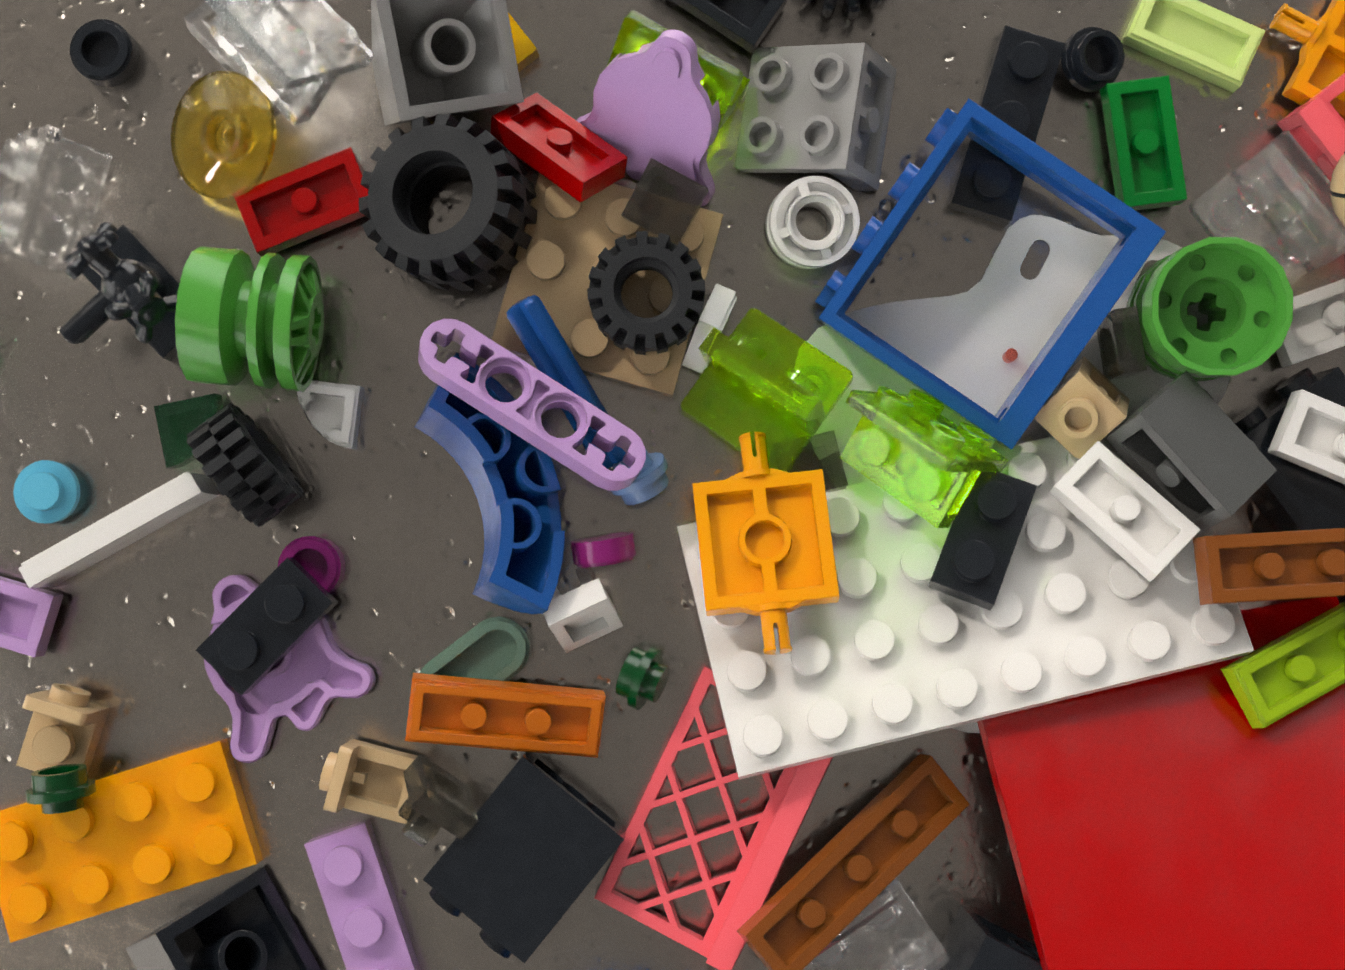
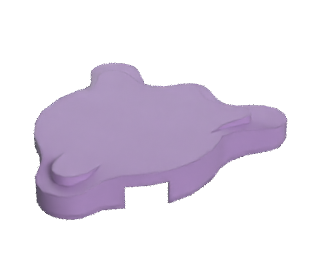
(657, 109)
(295, 688)

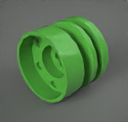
(1238, 290)
(249, 319)

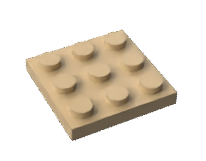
(558, 270)

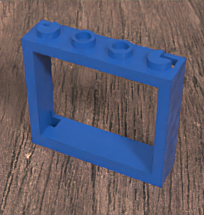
(1136, 242)

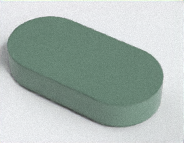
(490, 650)

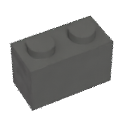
(1192, 453)

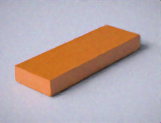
(505, 715)

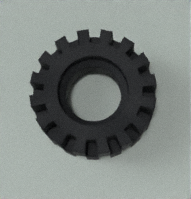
(646, 254)
(244, 465)

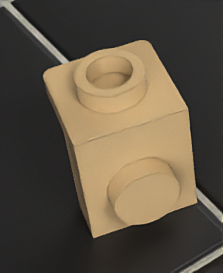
(366, 779)

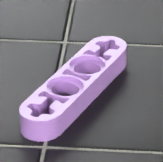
(525, 412)

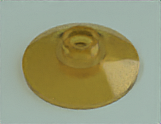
(223, 135)

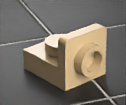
(1083, 409)
(62, 728)

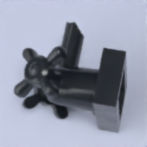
(130, 287)

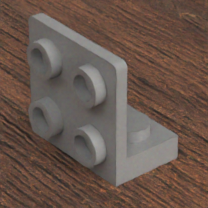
(817, 112)

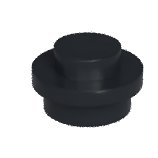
(1092, 58)

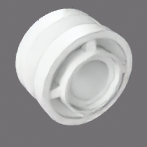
(836, 206)

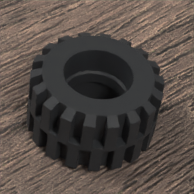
(412, 174)

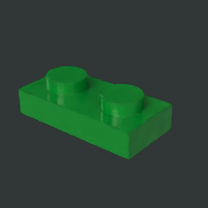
(1143, 143)

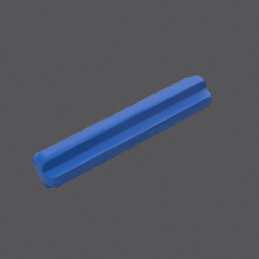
(556, 360)

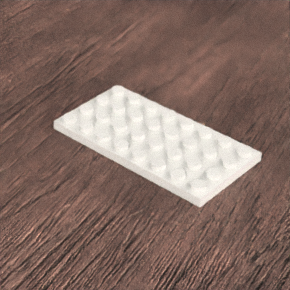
(919, 661)

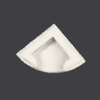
(714, 315)
(334, 411)

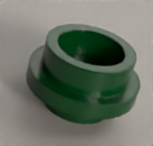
(642, 677)
(60, 788)

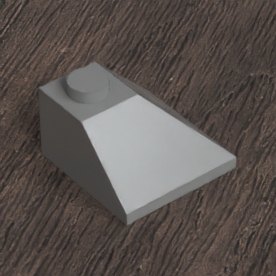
(442, 57)

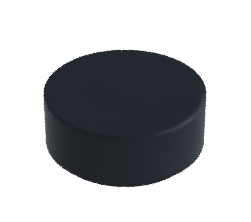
(104, 53)

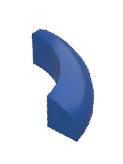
(515, 497)

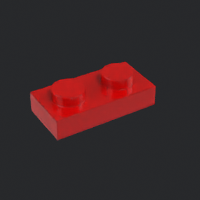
(559, 147)
(303, 202)

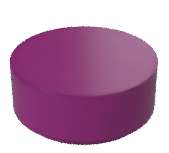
(603, 549)
(319, 558)

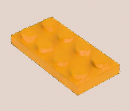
(128, 842)

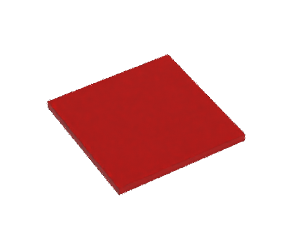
(1173, 827)

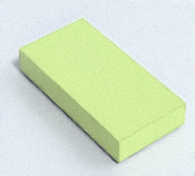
(1195, 39)

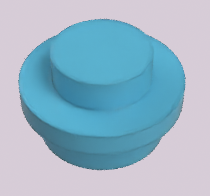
(46, 492)

